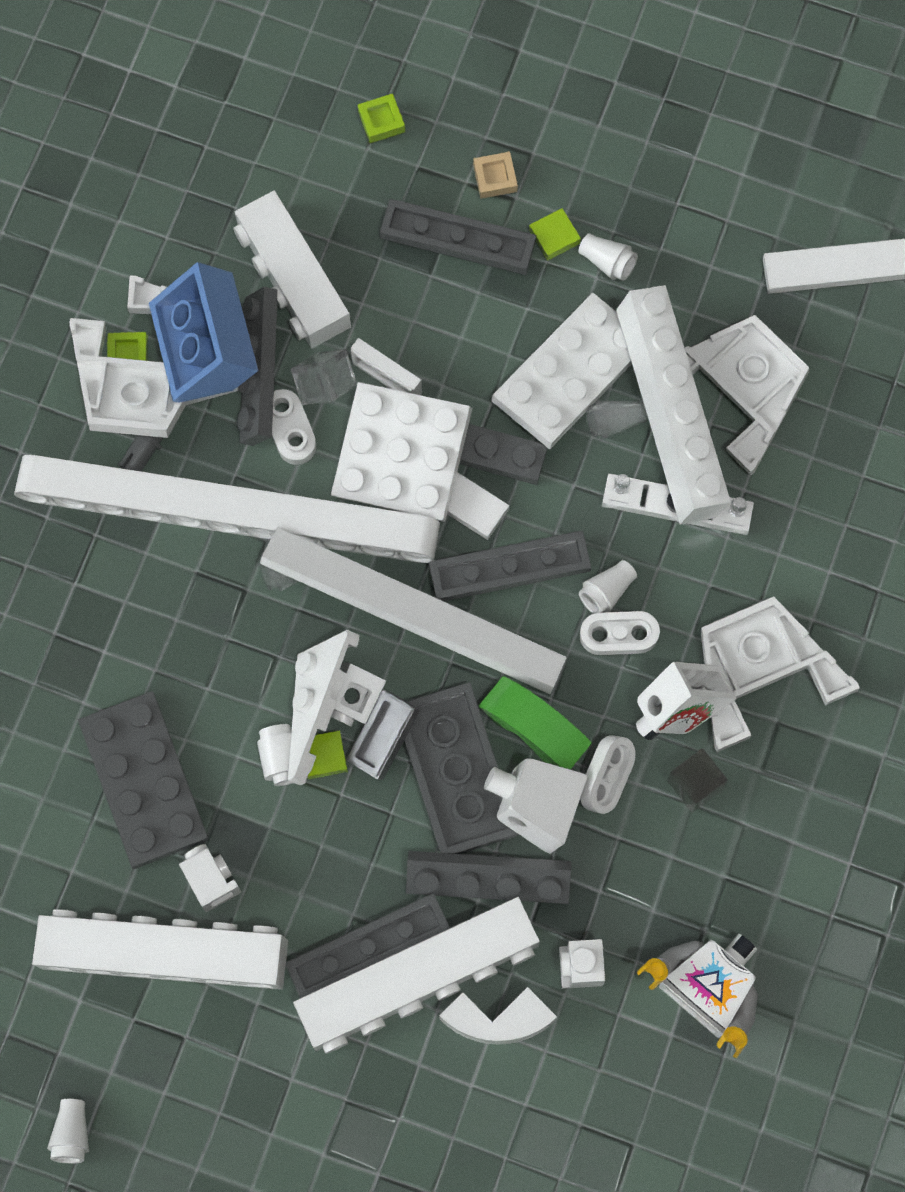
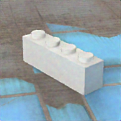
(292, 269)

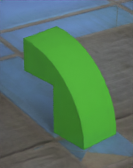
(535, 723)

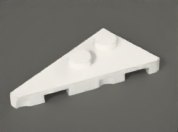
(315, 698)

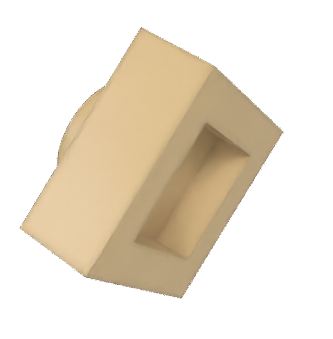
(495, 175)

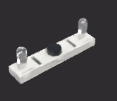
(625, 495)

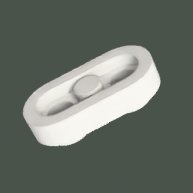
(289, 425)
(618, 632)
(608, 774)

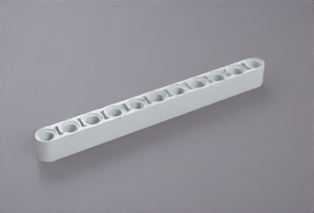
(226, 508)

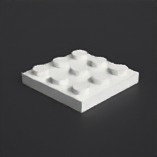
(401, 451)

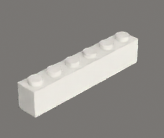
(673, 405)
(161, 951)
(417, 974)

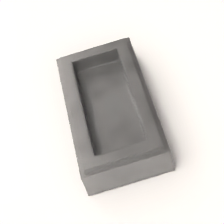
(383, 734)

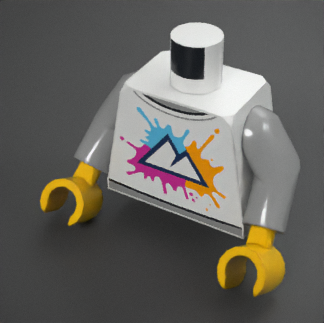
(710, 986)

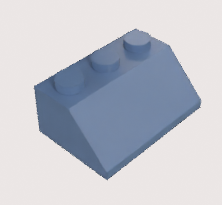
(202, 334)

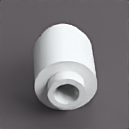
(275, 753)

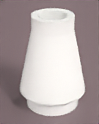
(611, 257)
(605, 589)
(69, 1134)

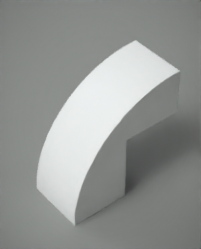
(518, 1022)

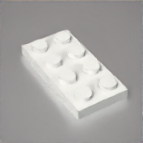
(566, 372)

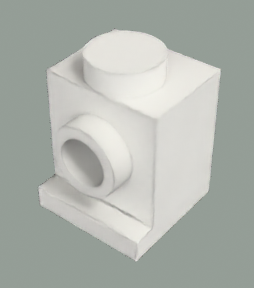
(368, 690)
(208, 877)
(582, 964)

